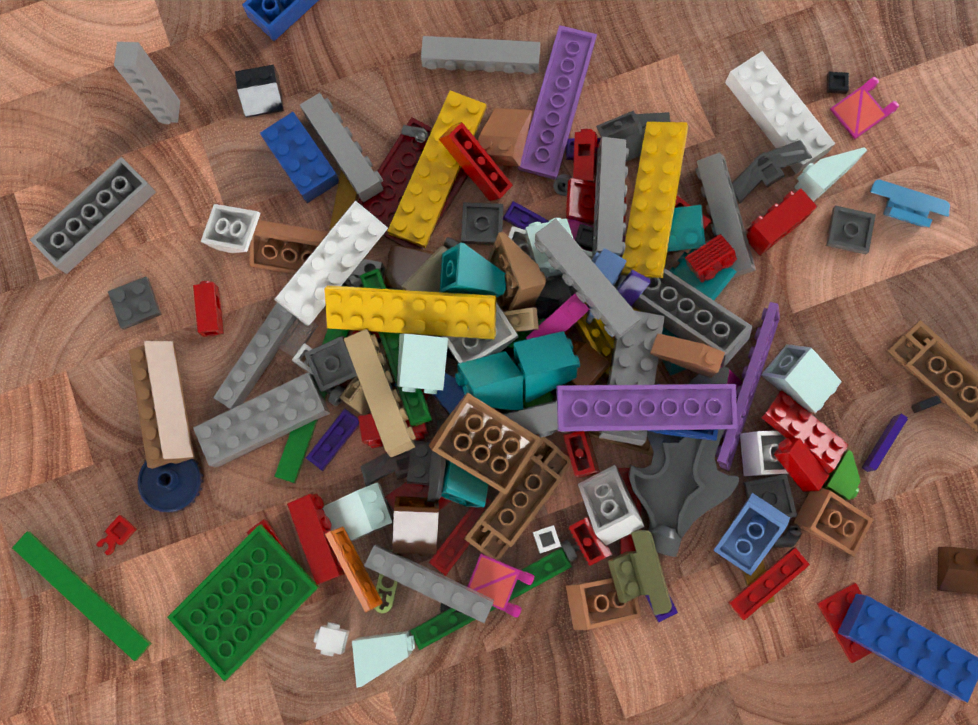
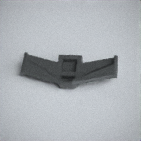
(768, 168)
(385, 465)

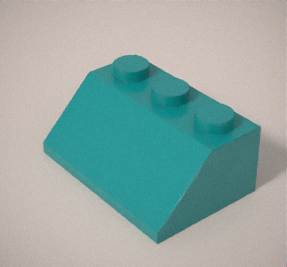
(686, 228)

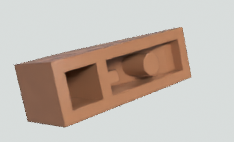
(688, 354)

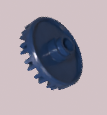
(177, 494)

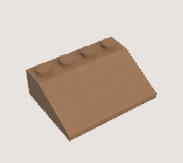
(521, 275)
(485, 443)

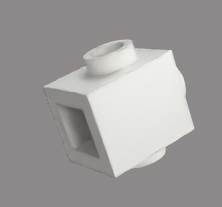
(331, 639)

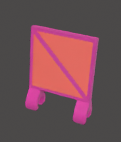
(861, 111)
(497, 582)

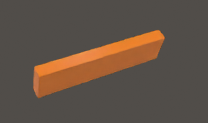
(354, 569)

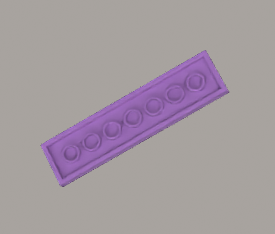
(557, 102)
(751, 379)
(646, 407)

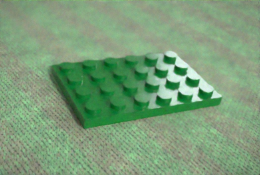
(243, 602)

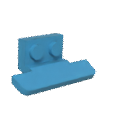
(909, 204)

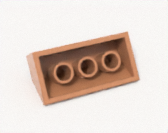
(282, 246)

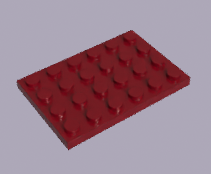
(396, 174)

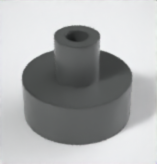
(561, 184)
(334, 394)
(570, 550)

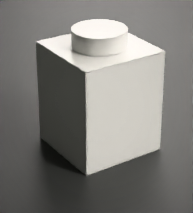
(546, 539)

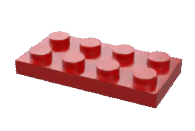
(796, 422)

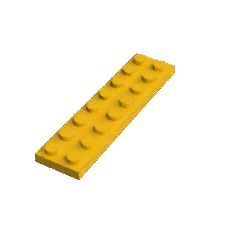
(434, 173)
(654, 198)
(411, 312)

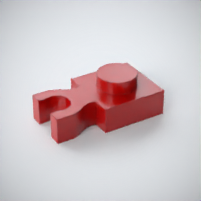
(118, 533)

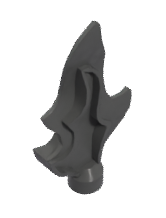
(681, 481)

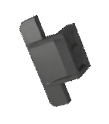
(627, 128)
(427, 467)

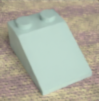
(822, 175)
(360, 512)

